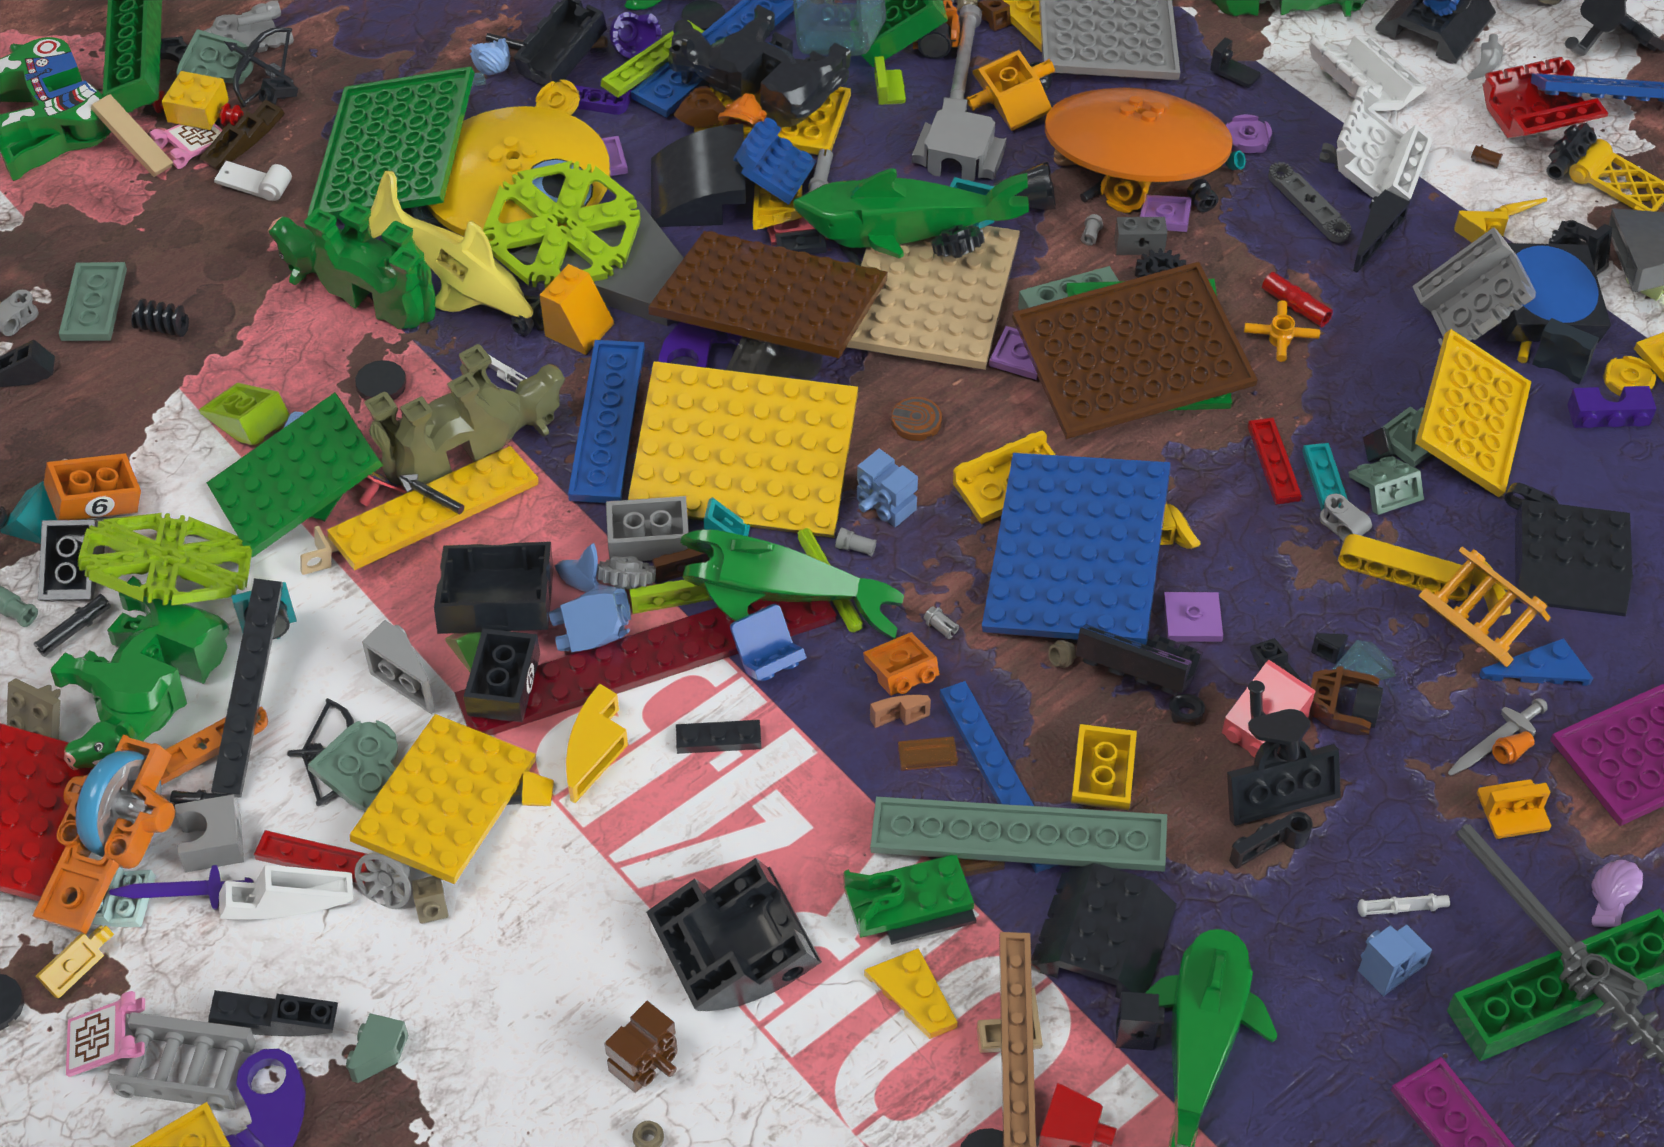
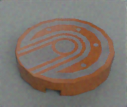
(916, 418)

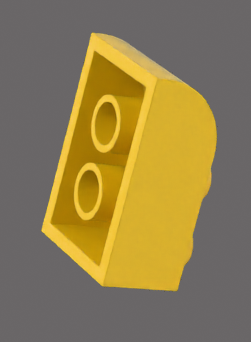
(1104, 767)

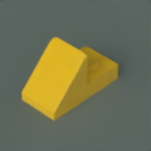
(1476, 223)

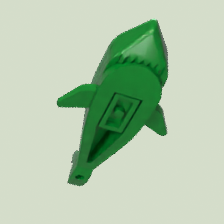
(898, 211)

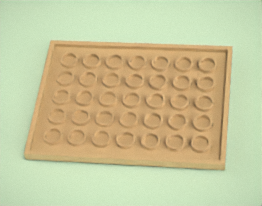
(938, 303)

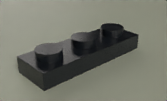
(718, 736)

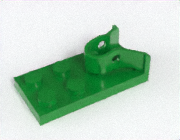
(907, 895)

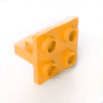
(1515, 808)

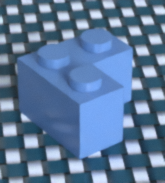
(1393, 957)

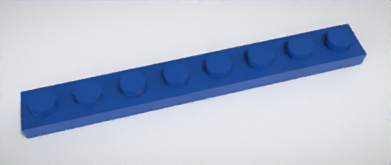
(986, 750)

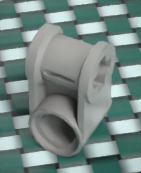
(15, 314)
(1345, 519)

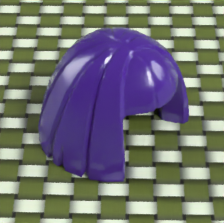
(634, 33)

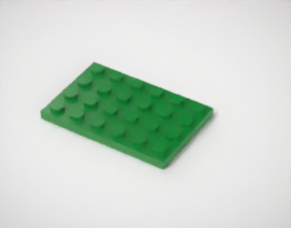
(294, 474)

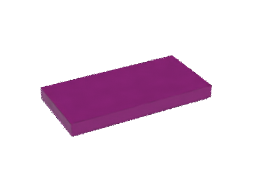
(1447, 1109)

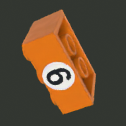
(92, 487)

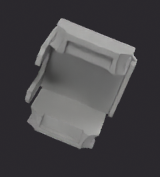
(963, 138)

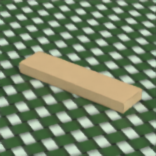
(131, 135)

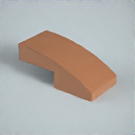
(907, 707)

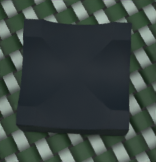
(1565, 350)

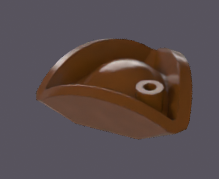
(700, 108)

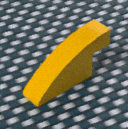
(593, 741)

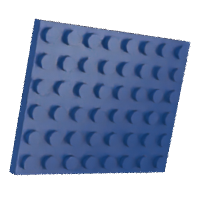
(1077, 546)

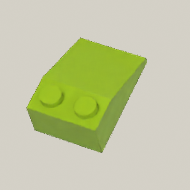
(247, 412)

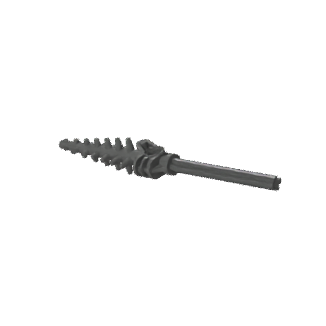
(1612, 985)

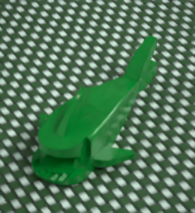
(754, 570)
(1208, 1006)

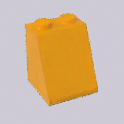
(574, 310)

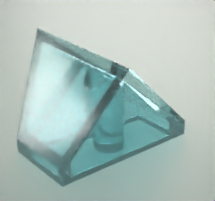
(1367, 659)

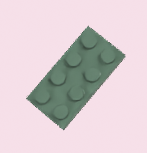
(93, 301)

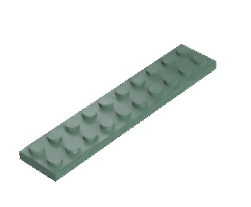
(1019, 833)

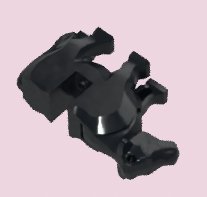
(747, 63)

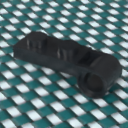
(1271, 835)

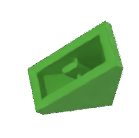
(464, 646)

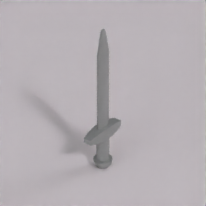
(1515, 722)

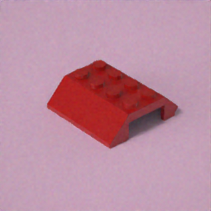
(1525, 110)

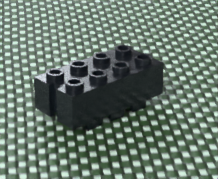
(560, 42)

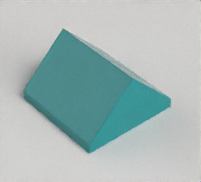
(27, 516)

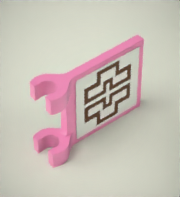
(187, 141)
(100, 1036)

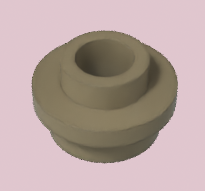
(646, 1128)

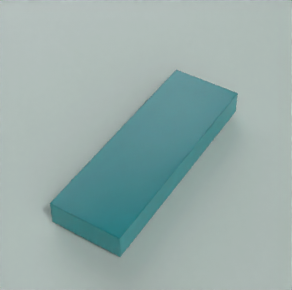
(1323, 471)

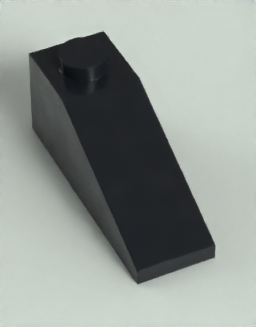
(26, 365)

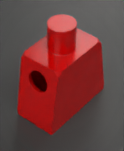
(1074, 1121)

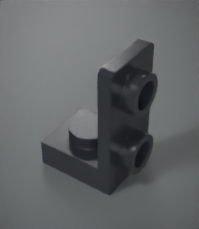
(1229, 68)

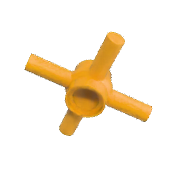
(1281, 331)

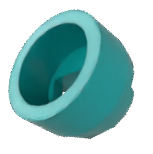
(1236, 160)

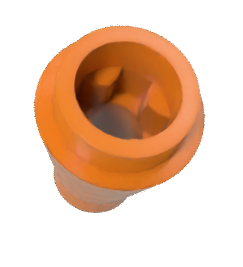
(1510, 748)

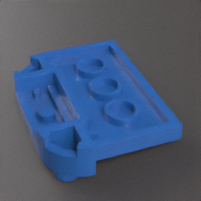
(773, 161)

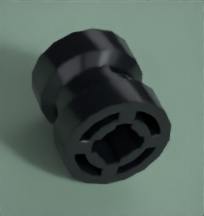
(1202, 195)

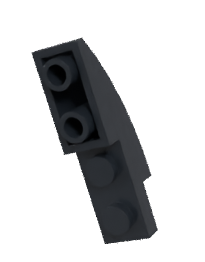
(274, 1017)

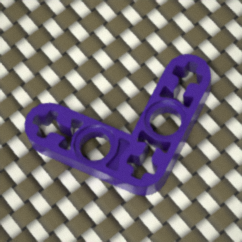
(612, 105)

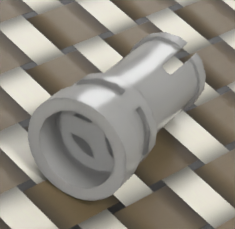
(849, 540)

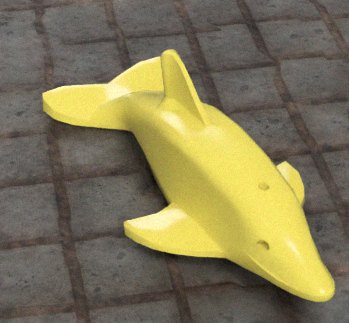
(462, 263)

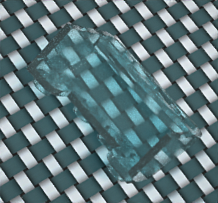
(847, 24)

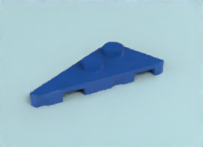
(1548, 663)

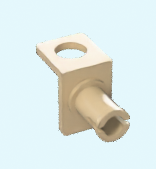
(325, 548)

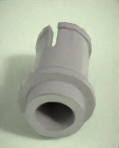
(1093, 225)
(940, 622)

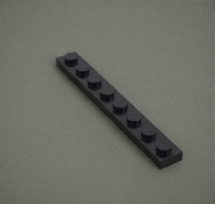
(247, 687)

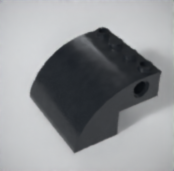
(733, 938)

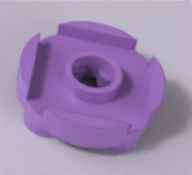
(1258, 137)

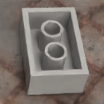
(646, 527)

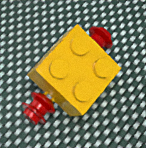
(197, 102)

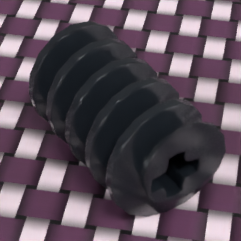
(160, 318)

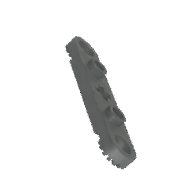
(1319, 211)

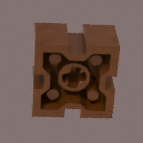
(642, 1047)

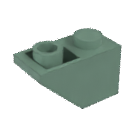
(377, 1048)

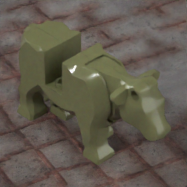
(472, 416)

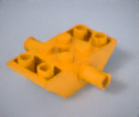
(1013, 89)

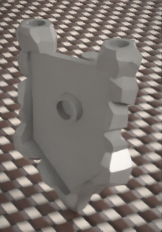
(250, 25)

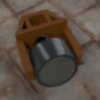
(1366, 704)

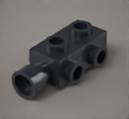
(1570, 149)

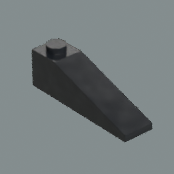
(1384, 218)

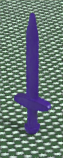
(174, 889)

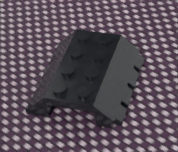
(1149, 663)
(1105, 927)

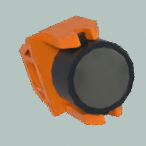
(939, 41)

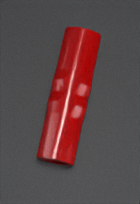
(1297, 299)

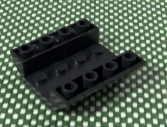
(1453, 31)

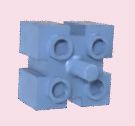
(886, 488)

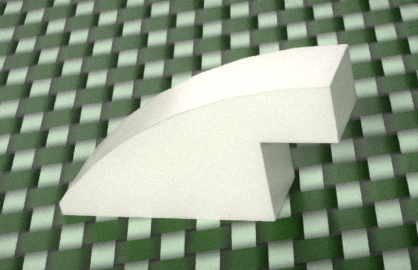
(285, 893)

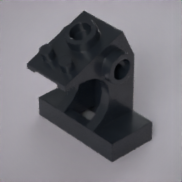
(1597, 240)

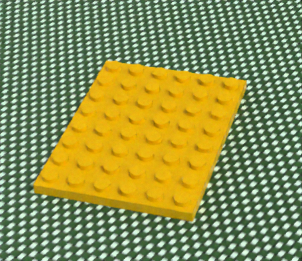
(748, 440)

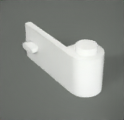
(264, 185)

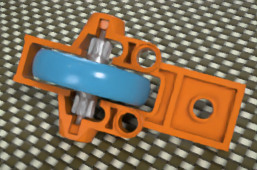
(120, 839)

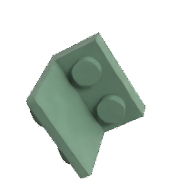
(1390, 483)

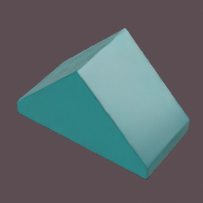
(722, 519)

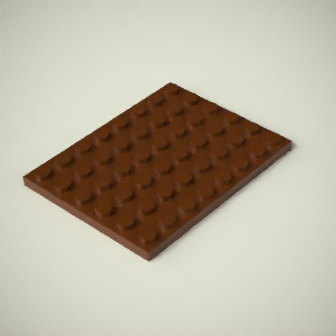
(769, 294)
(1133, 349)

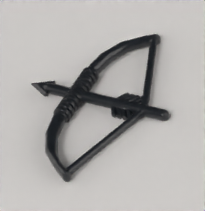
(271, 70)
(316, 749)

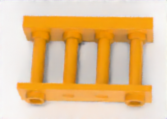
(1479, 631)

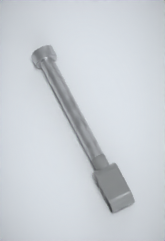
(969, 19)

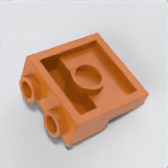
(902, 664)

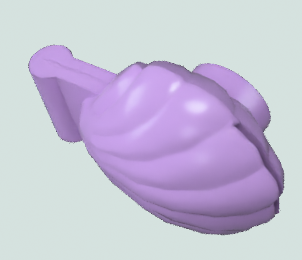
(1614, 889)

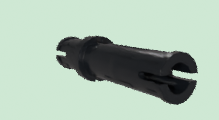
(81, 618)

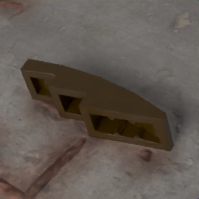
(239, 138)

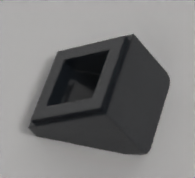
(1378, 444)
(1329, 646)

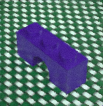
(1591, 410)

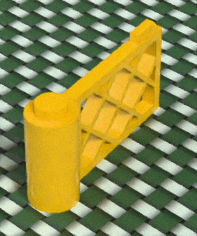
(1598, 164)

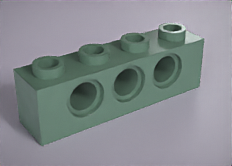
(1057, 289)

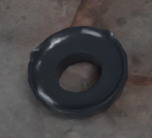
(1189, 701)

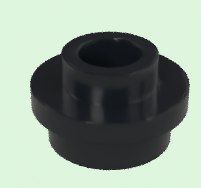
(522, 325)

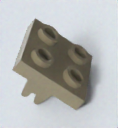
(33, 708)

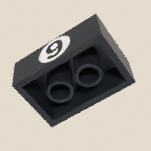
(502, 675)

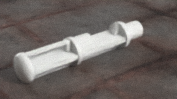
(505, 372)
(1405, 904)

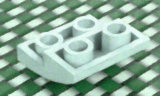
(124, 911)

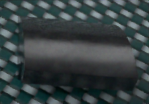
(697, 177)

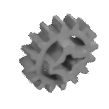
(625, 572)

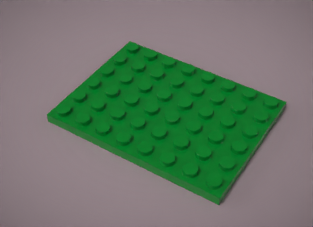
(396, 127)

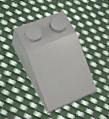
(397, 665)

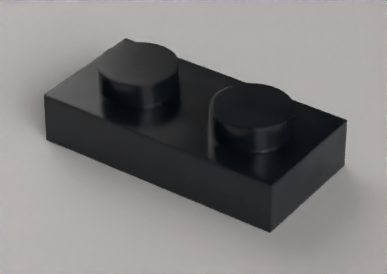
(802, 241)

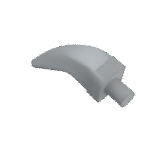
(1490, 57)

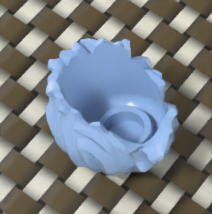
(491, 57)

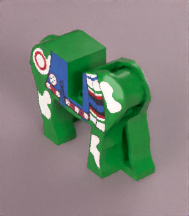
(62, 102)

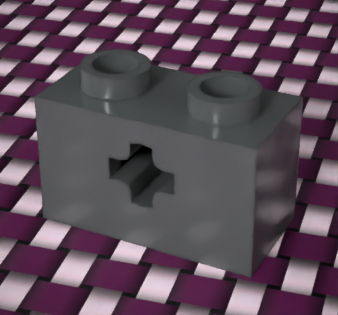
(1140, 235)

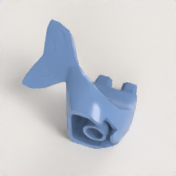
(596, 615)

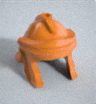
(743, 111)

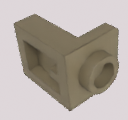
(429, 899)

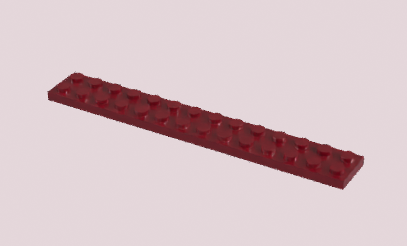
(642, 660)

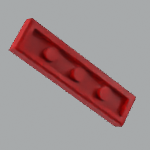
(1274, 461)
(308, 854)

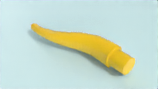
(1514, 208)

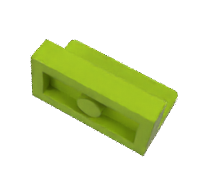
(888, 83)

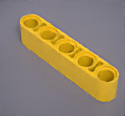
(1400, 565)

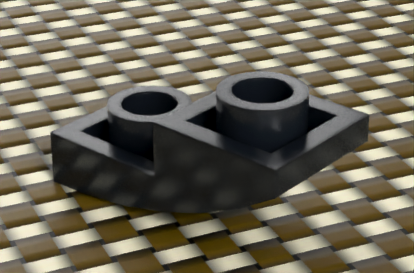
(1274, 652)

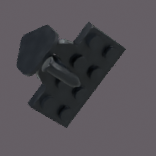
(1606, 17)
(1281, 779)

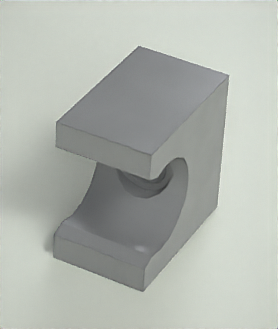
(222, 836)

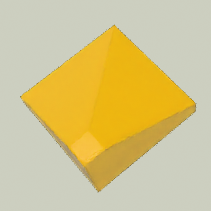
(536, 790)

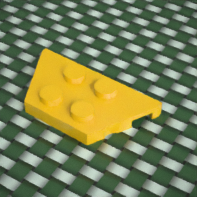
(771, 210)

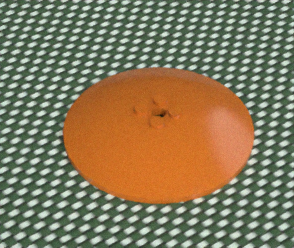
(1138, 134)

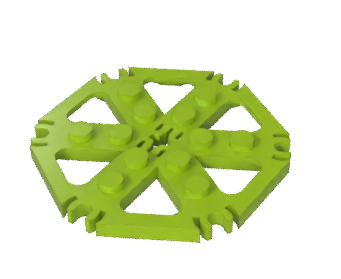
(568, 210)
(165, 558)

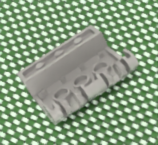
(1476, 287)

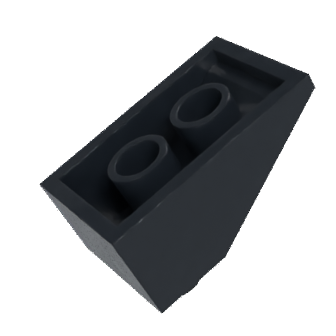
(59, 556)

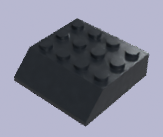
(1574, 557)

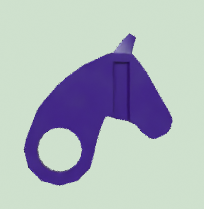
(693, 342)
(274, 1115)

